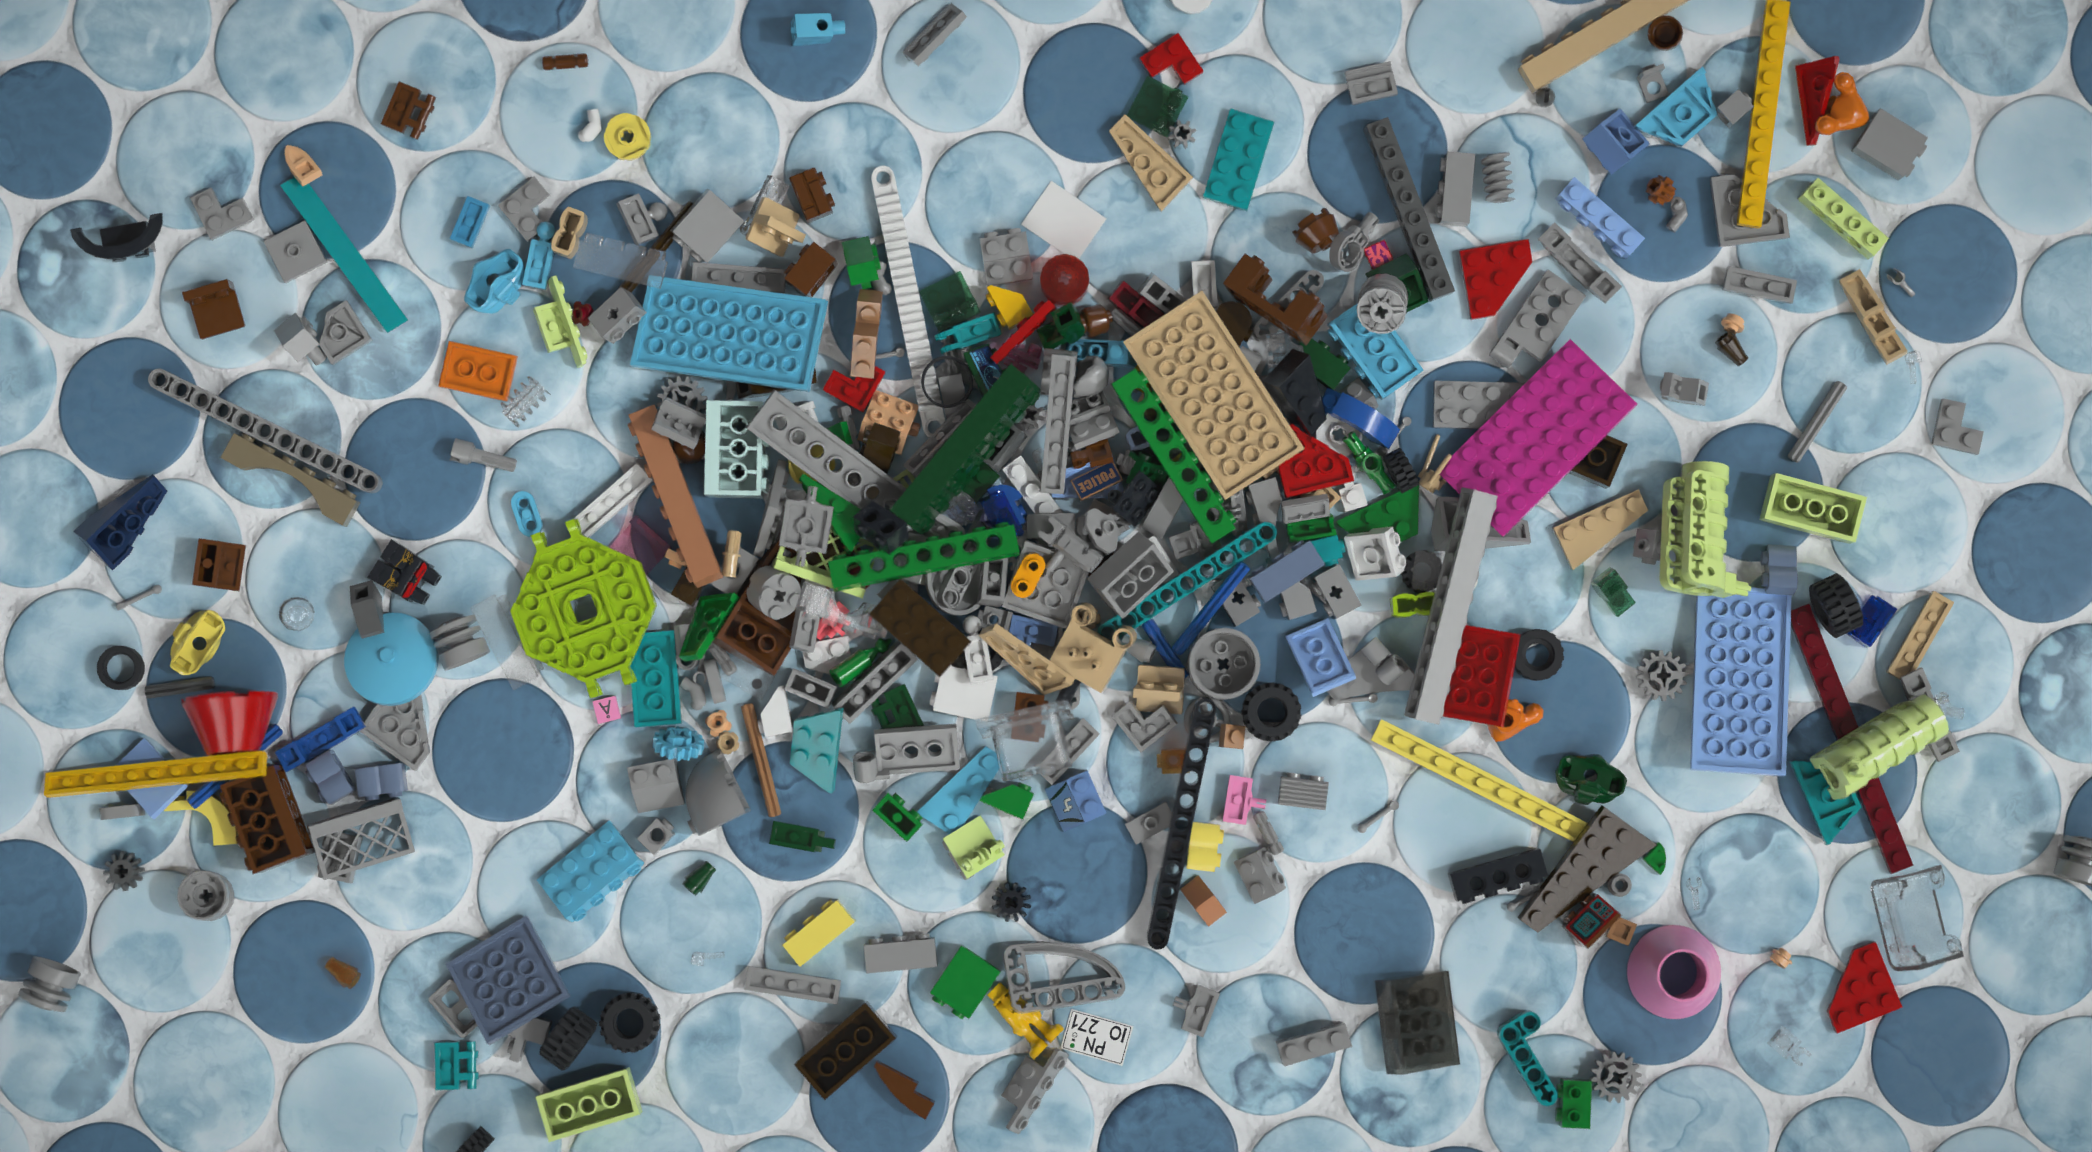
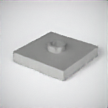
(295, 252)

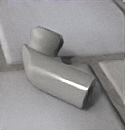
(881, 284)

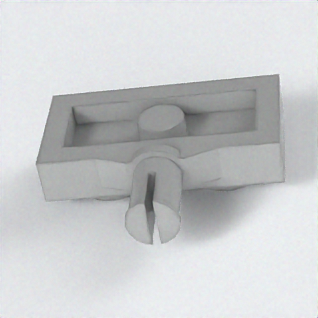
(1198, 1010)

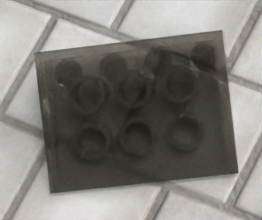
(1417, 1022)

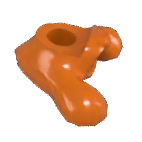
(1845, 110)
(1516, 720)

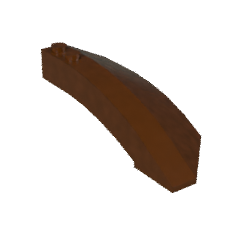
(754, 635)

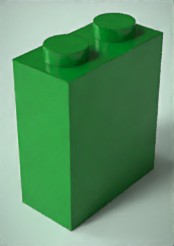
(964, 982)

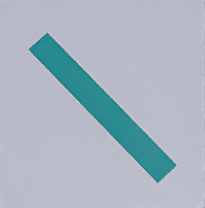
(345, 254)

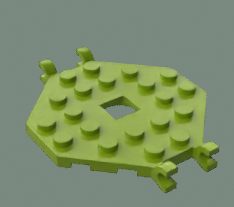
(548, 620)

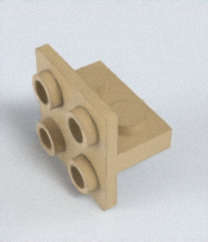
(774, 227)
(1159, 687)

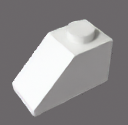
(776, 715)

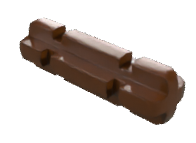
(565, 61)

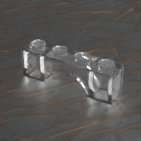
(820, 602)

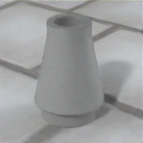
(1141, 649)

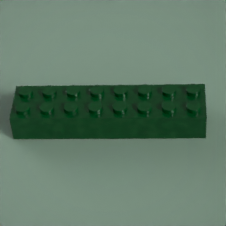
(966, 450)

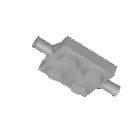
(806, 526)

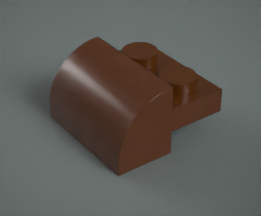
(218, 564)

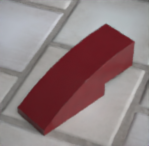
(1134, 305)

